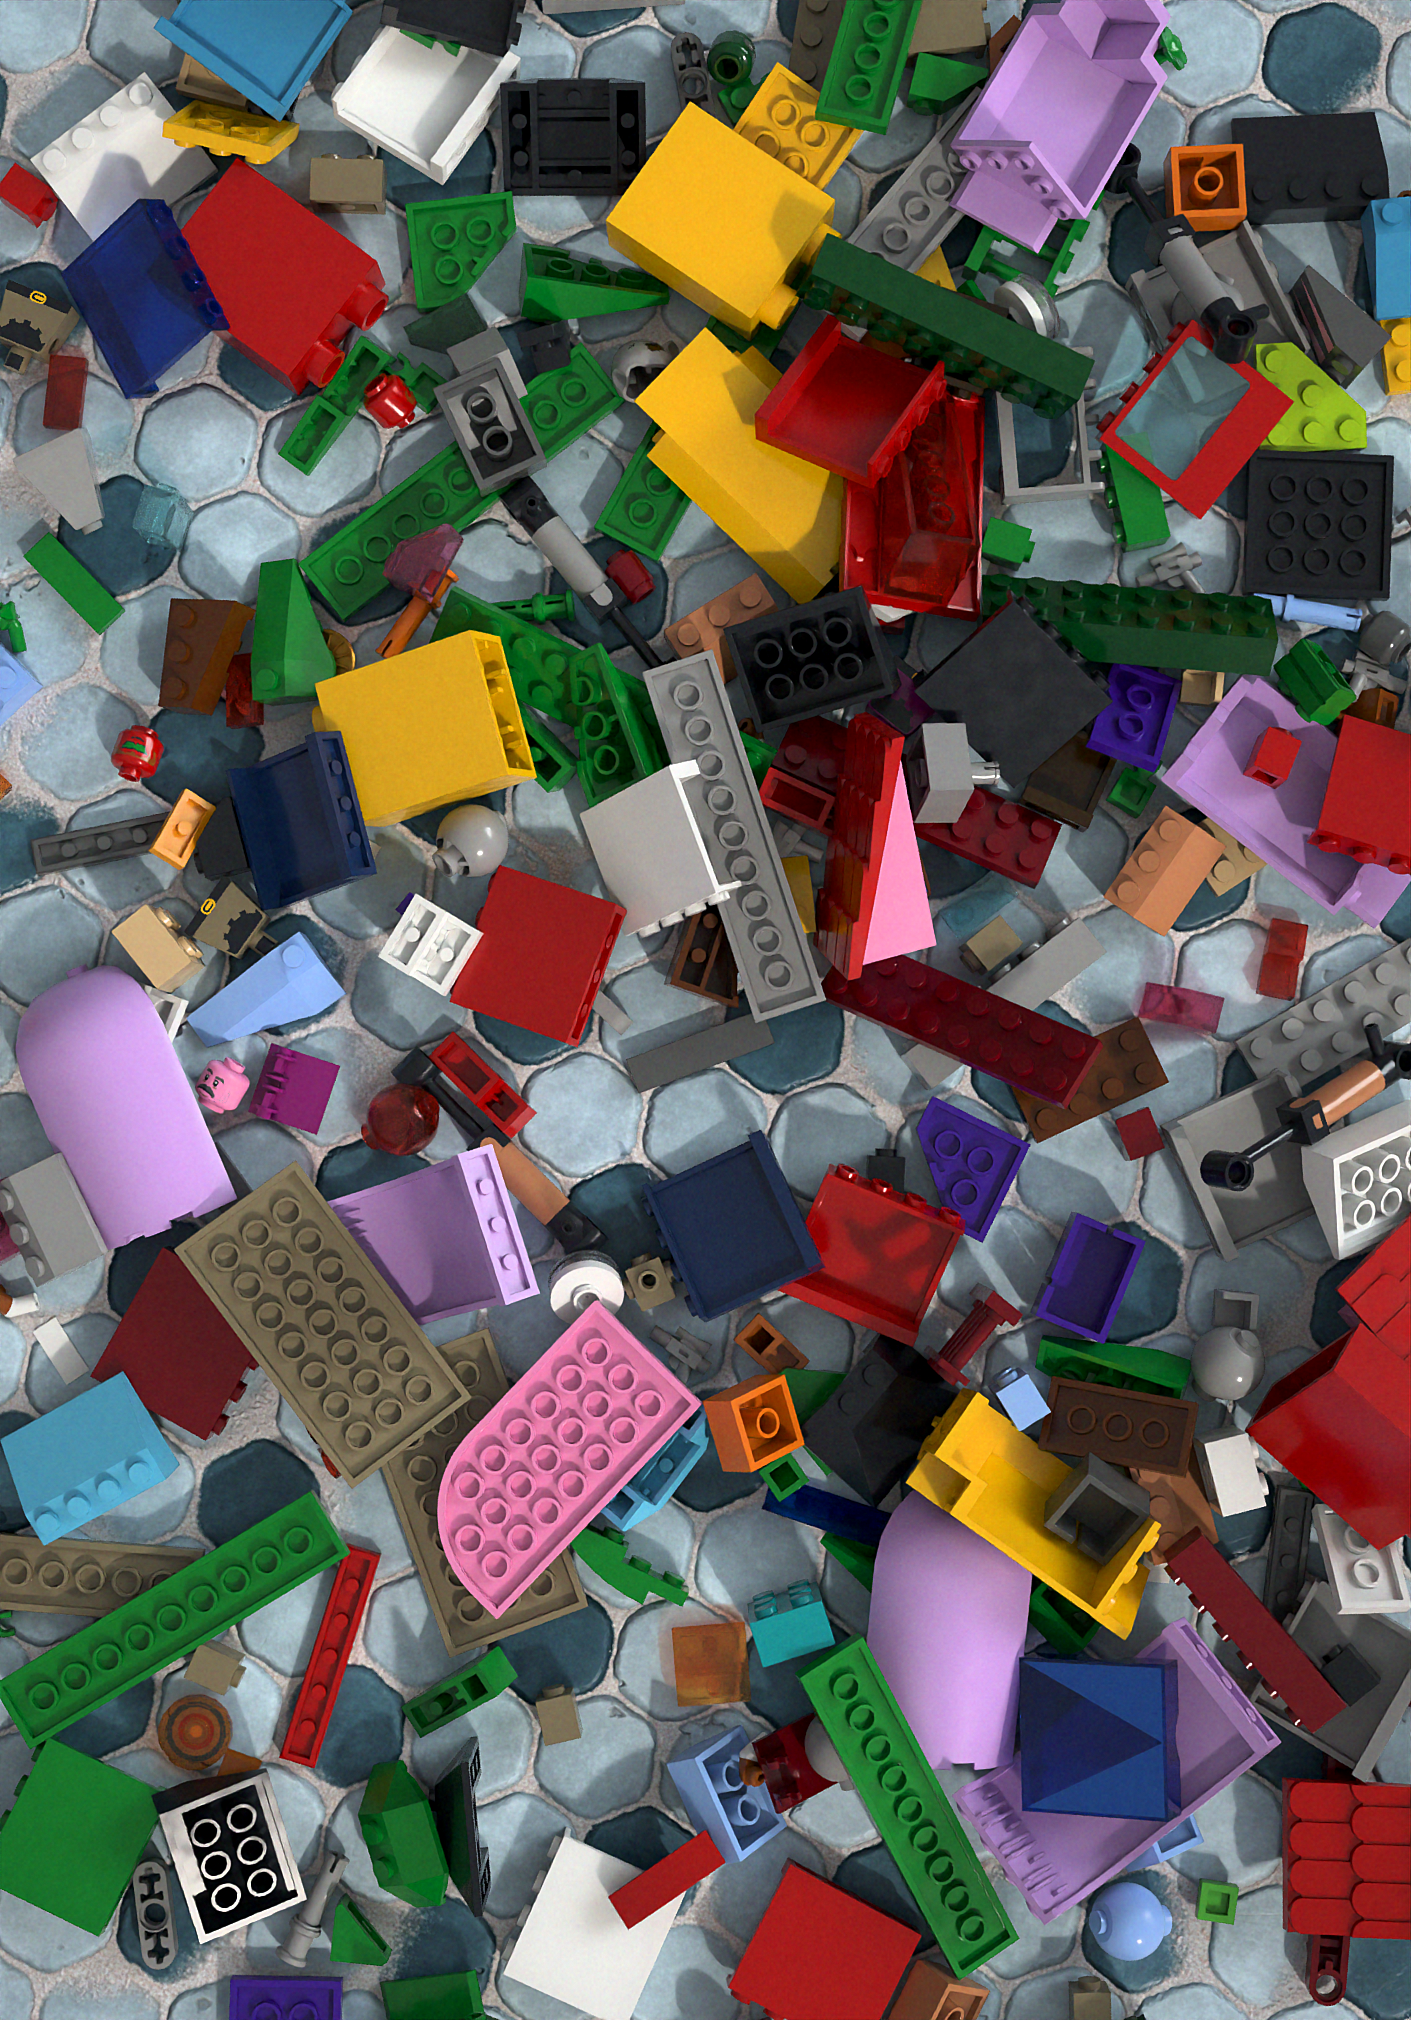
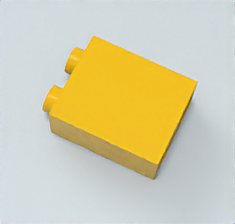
(722, 223)
(428, 727)

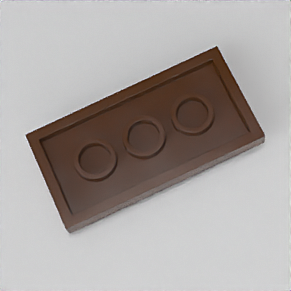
(1119, 1074)
(1119, 1426)

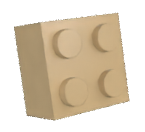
(159, 948)

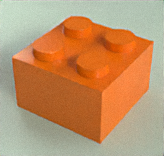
(1206, 186)
(753, 1423)

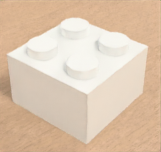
(1230, 1470)

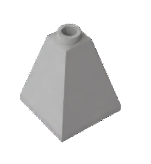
(67, 478)

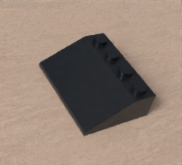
(1311, 167)
(812, 659)
(229, 1850)

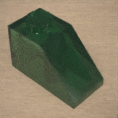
(446, 326)

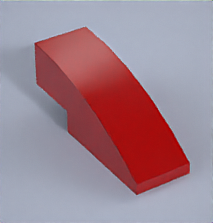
(798, 802)
(482, 1085)
(666, 1879)

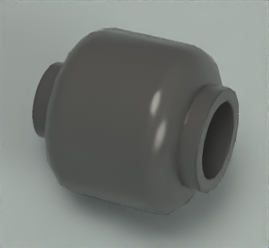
(1384, 637)

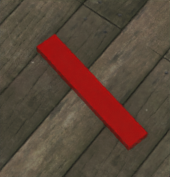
(330, 1656)

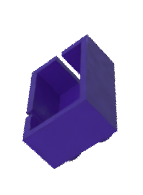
(1088, 1277)

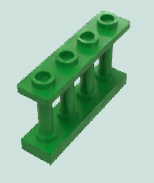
(983, 261)

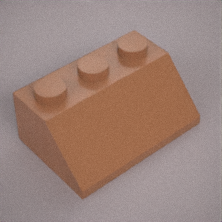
(704, 626)
(1164, 871)
(1176, 1505)
(938, 1995)

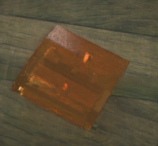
(711, 1664)

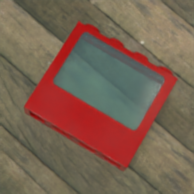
(1192, 419)

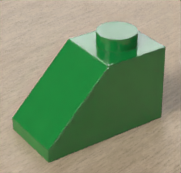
(942, 84)

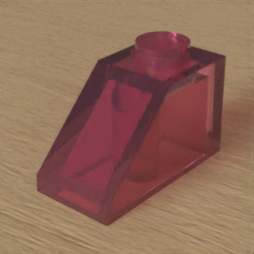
(423, 561)
(1181, 1008)

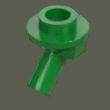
(10, 622)

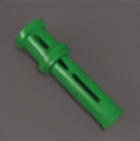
(541, 607)

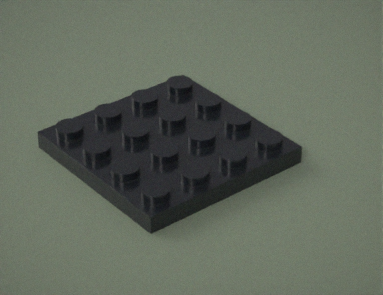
(1318, 525)

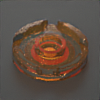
(195, 1732)

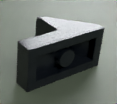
(548, 345)

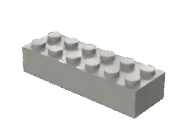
(1029, 983)

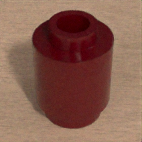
(630, 575)

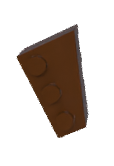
(199, 651)
(704, 960)

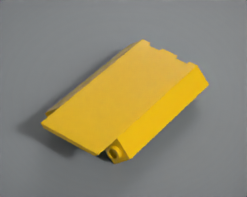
(760, 496)

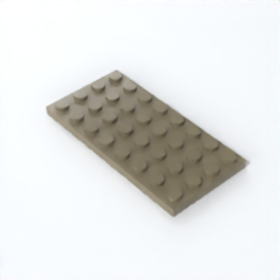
(323, 1324)
(415, 1484)

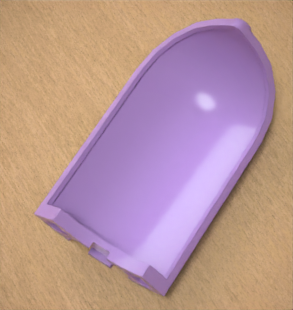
(118, 1105)
(949, 1634)

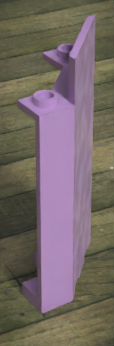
(1279, 819)

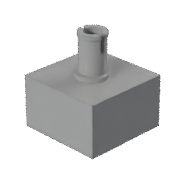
(942, 773)

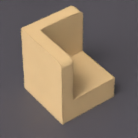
(1201, 688)

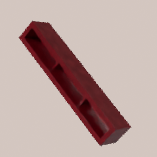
(1253, 1629)

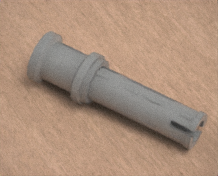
(306, 1924)

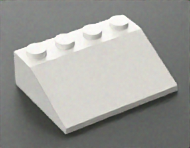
(121, 158)
(1361, 1179)

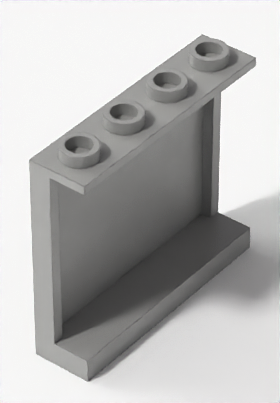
(1240, 258)
(1232, 1125)
(1358, 1731)

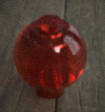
(401, 1120)

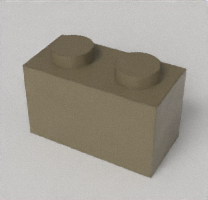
(348, 185)
(989, 946)

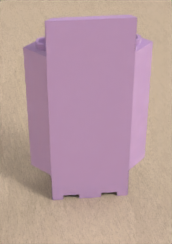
(1058, 114)

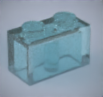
(163, 517)

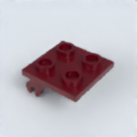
(786, 1767)

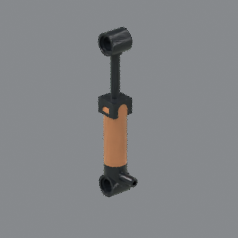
(1308, 1118)
(519, 1174)

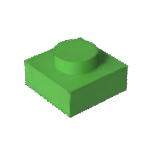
(1216, 1901)

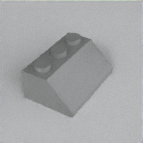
(49, 1220)

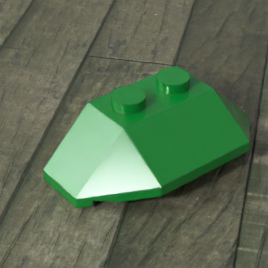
(403, 1837)

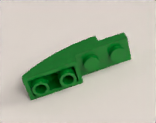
(605, 1555)

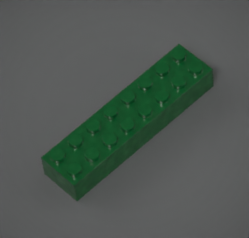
(944, 328)
(1148, 623)

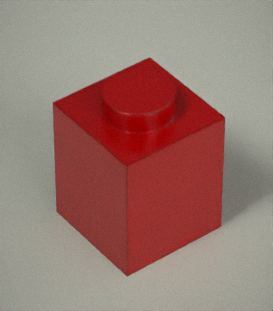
(27, 196)
(1272, 756)

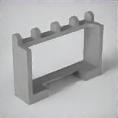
(1008, 474)

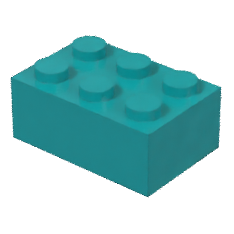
(789, 1622)

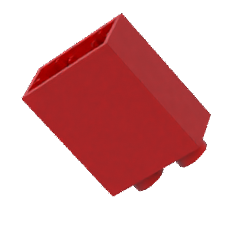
(282, 278)
(1346, 1432)

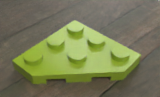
(1321, 411)

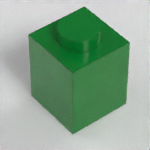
(1006, 544)

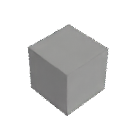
(484, 349)

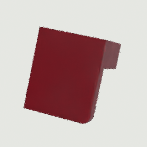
(1138, 1134)

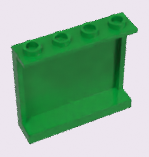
(75, 1835)

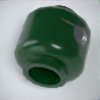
(731, 58)

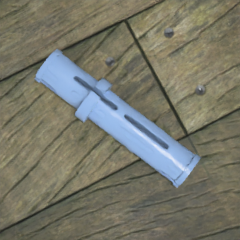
(1289, 608)

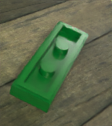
(74, 583)

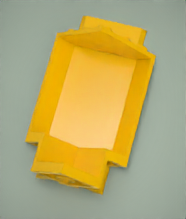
(998, 1488)

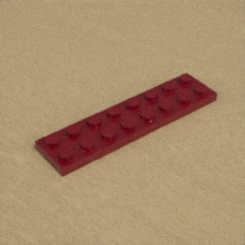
(987, 832)
(968, 1025)

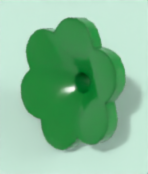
(1170, 50)

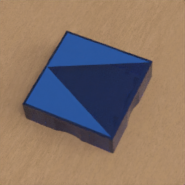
(1099, 1736)

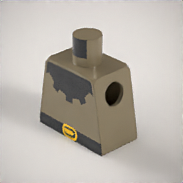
(33, 326)
(232, 922)

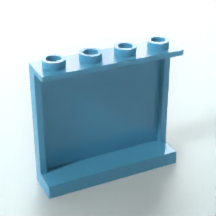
(258, 44)

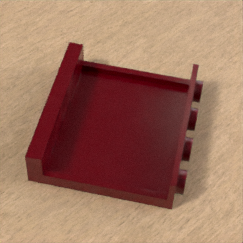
(178, 1350)

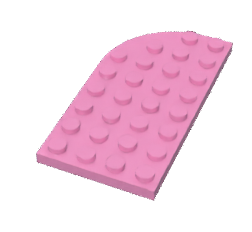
(555, 1455)

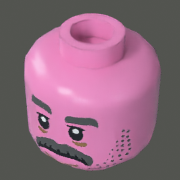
(222, 1085)

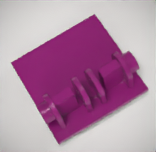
(294, 1089)

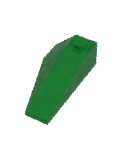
(567, 289)
(287, 639)
(610, 731)
(1114, 1365)

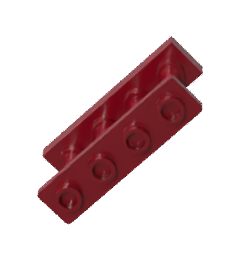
(988, 1312)

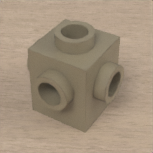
(649, 1295)

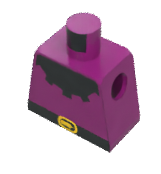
(904, 708)

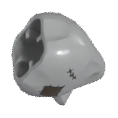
(638, 365)

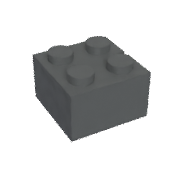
(1103, 1502)

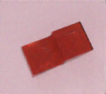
(1281, 959)

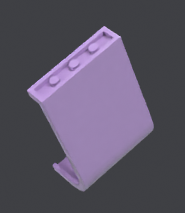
(443, 1237)
(1067, 1856)

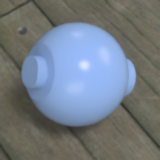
(1129, 1921)

